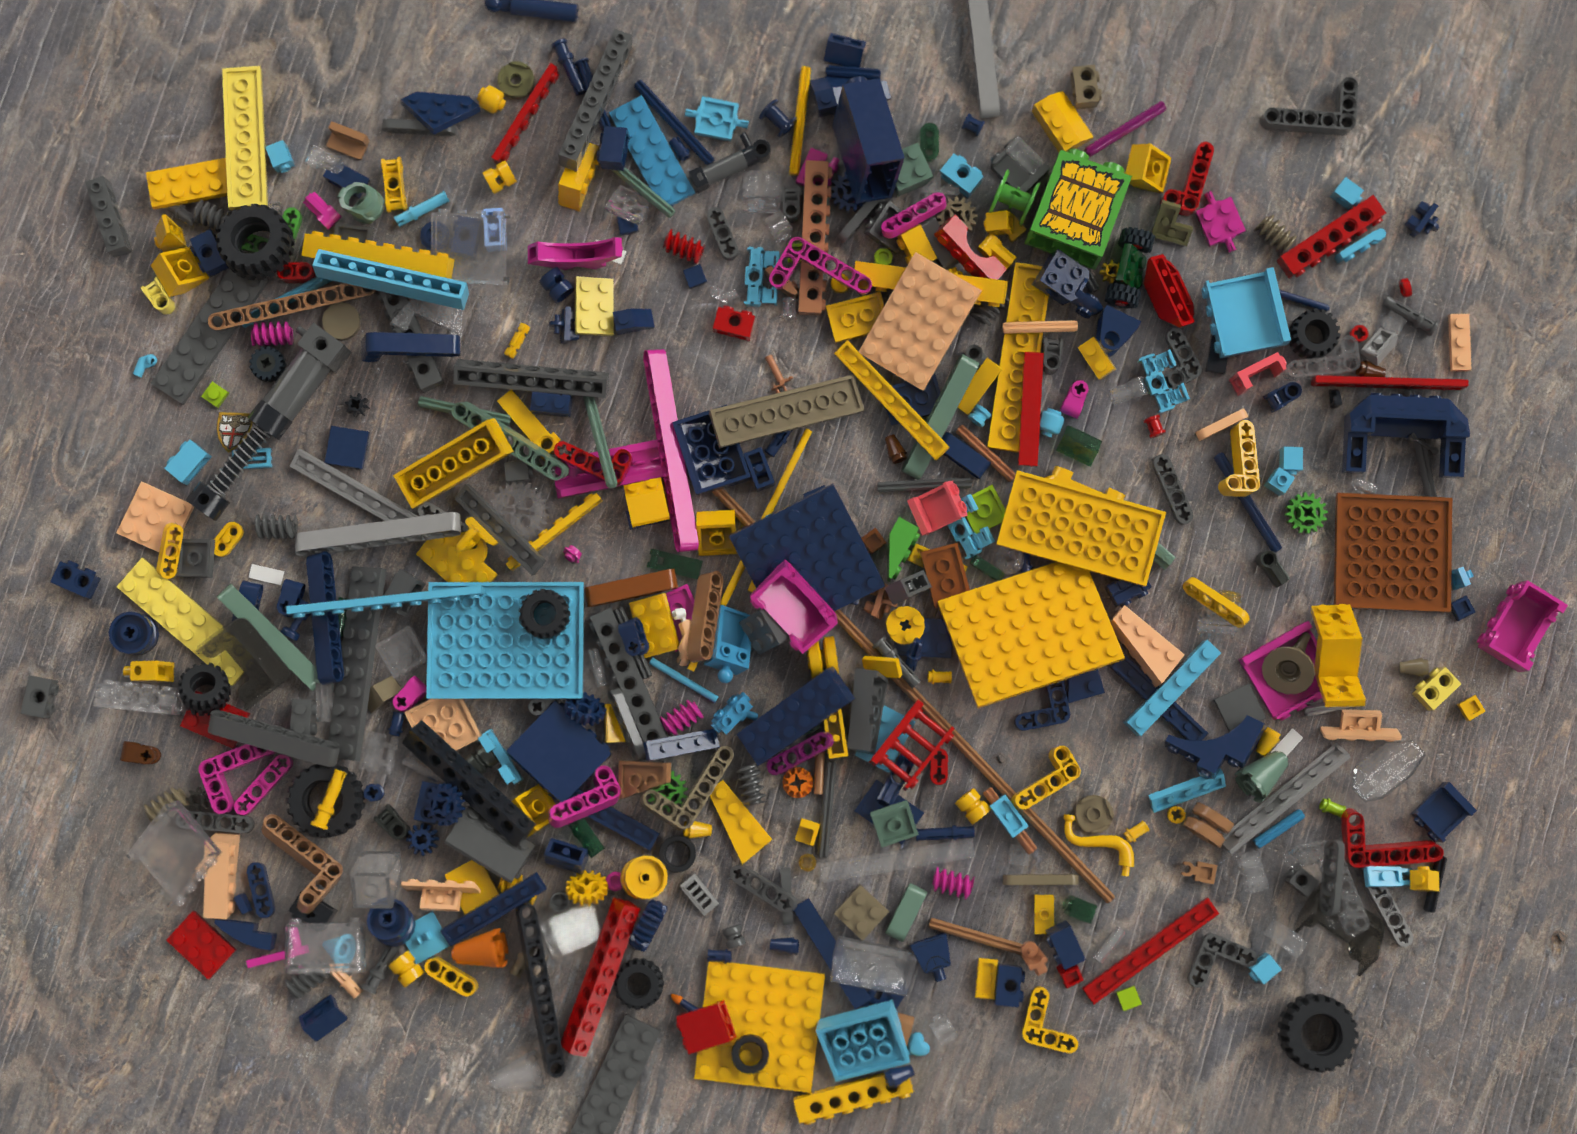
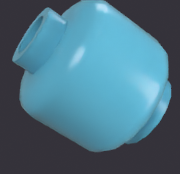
(1051, 422)

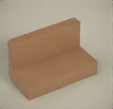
(347, 141)

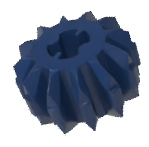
(421, 832)

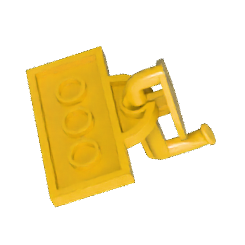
(457, 559)

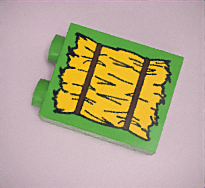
(1079, 207)

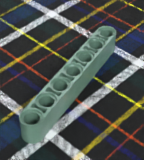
(942, 412)
(519, 442)
(283, 647)

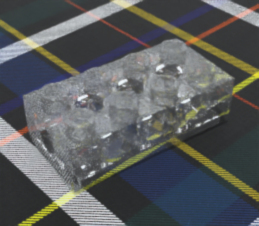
(133, 697)

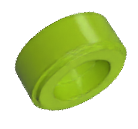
(883, 256)

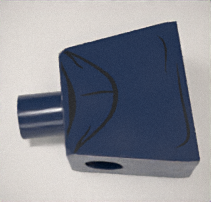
(933, 955)

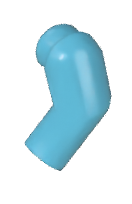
(144, 363)

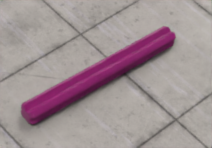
(1125, 129)

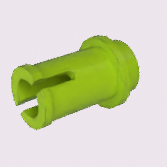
(1327, 805)

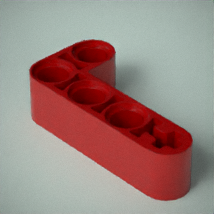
(1193, 178)
(591, 460)

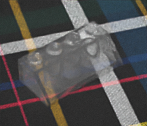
(872, 966)

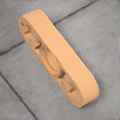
(1221, 424)

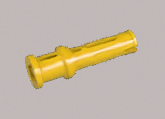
(326, 808)

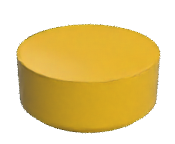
(839, 287)

